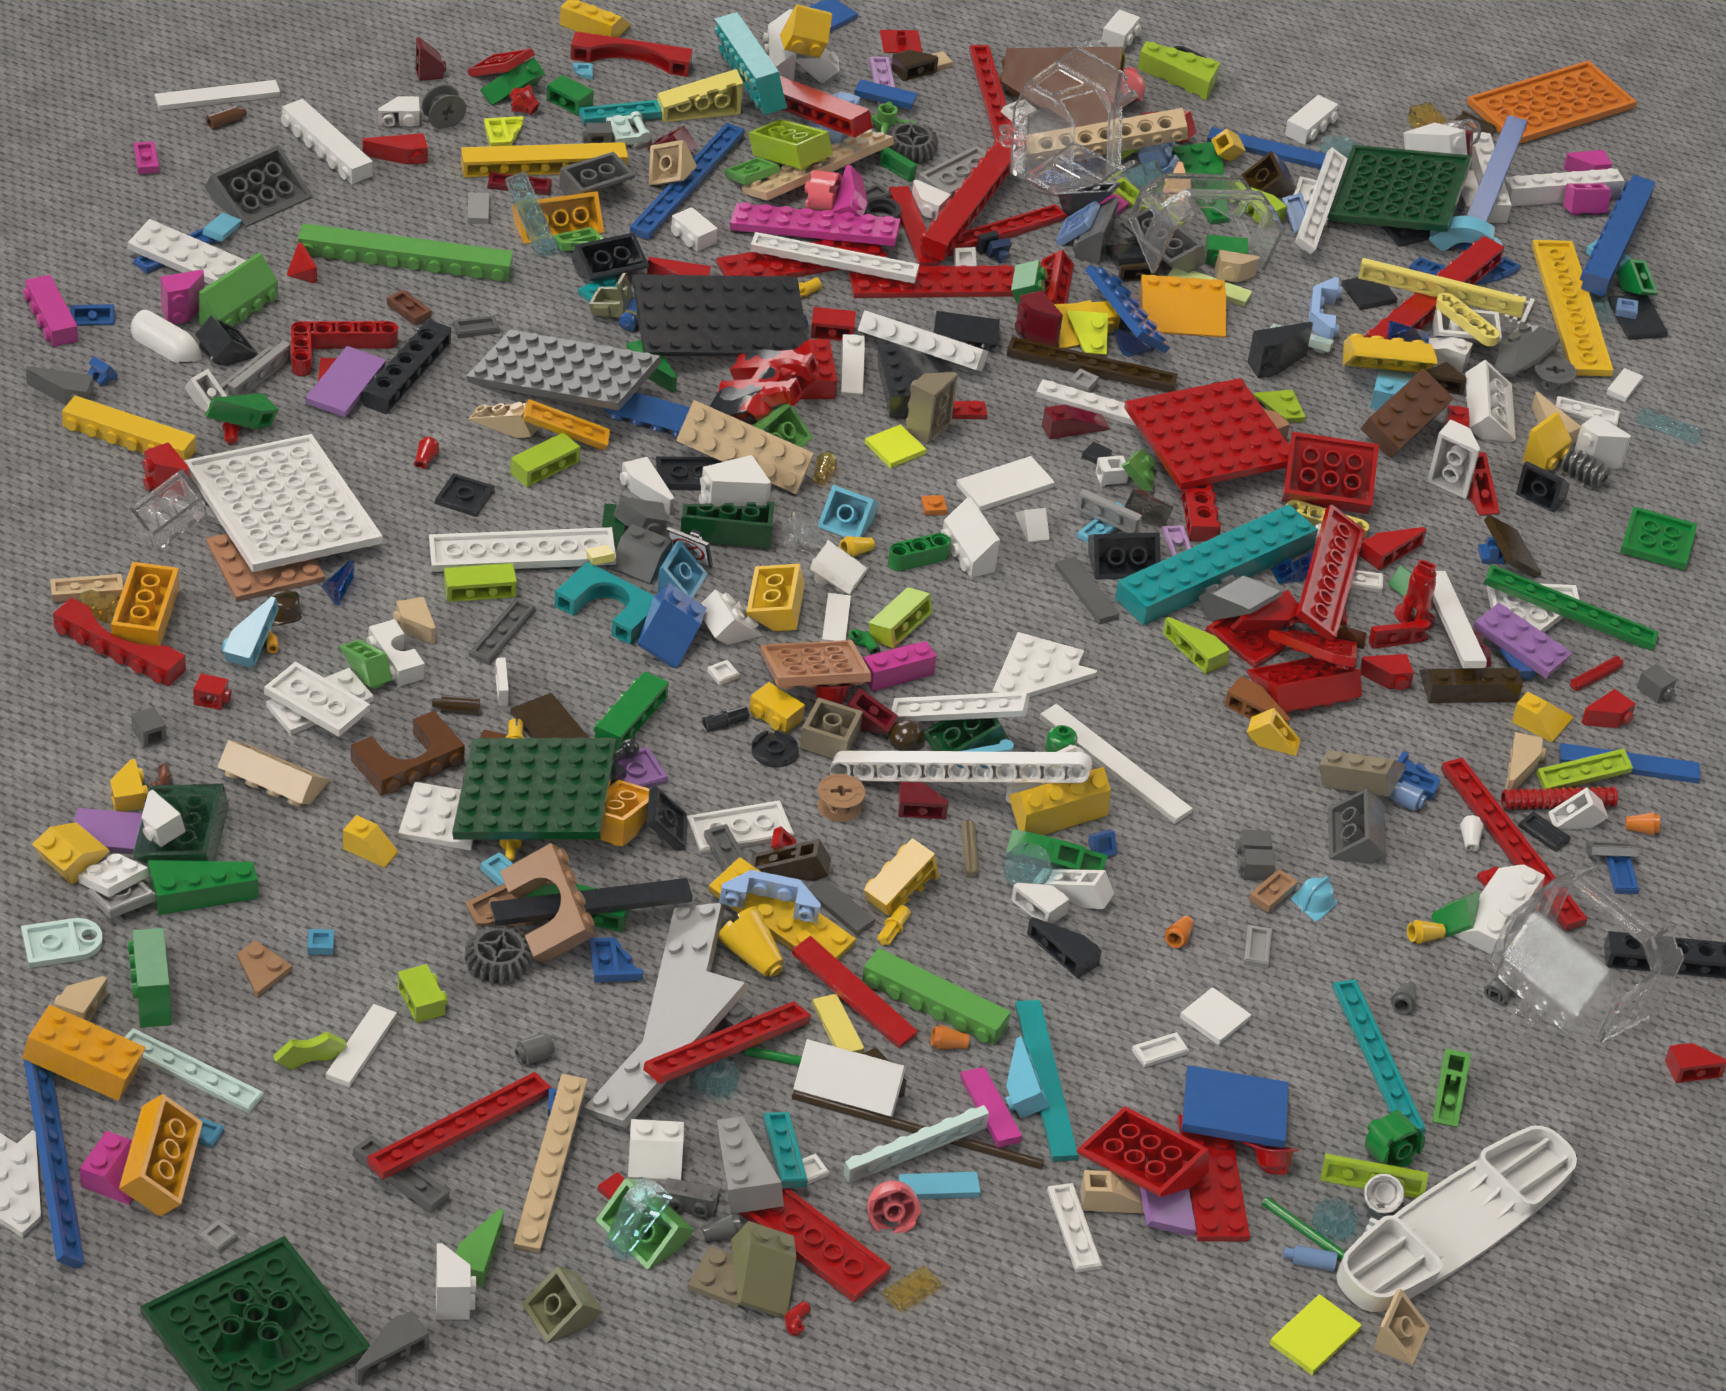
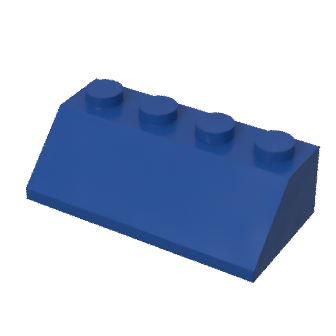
(652, 411)

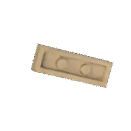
(68, 588)

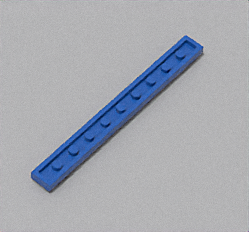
(677, 192)
(54, 1166)

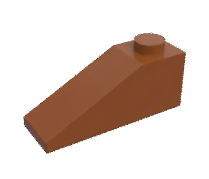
(1251, 699)

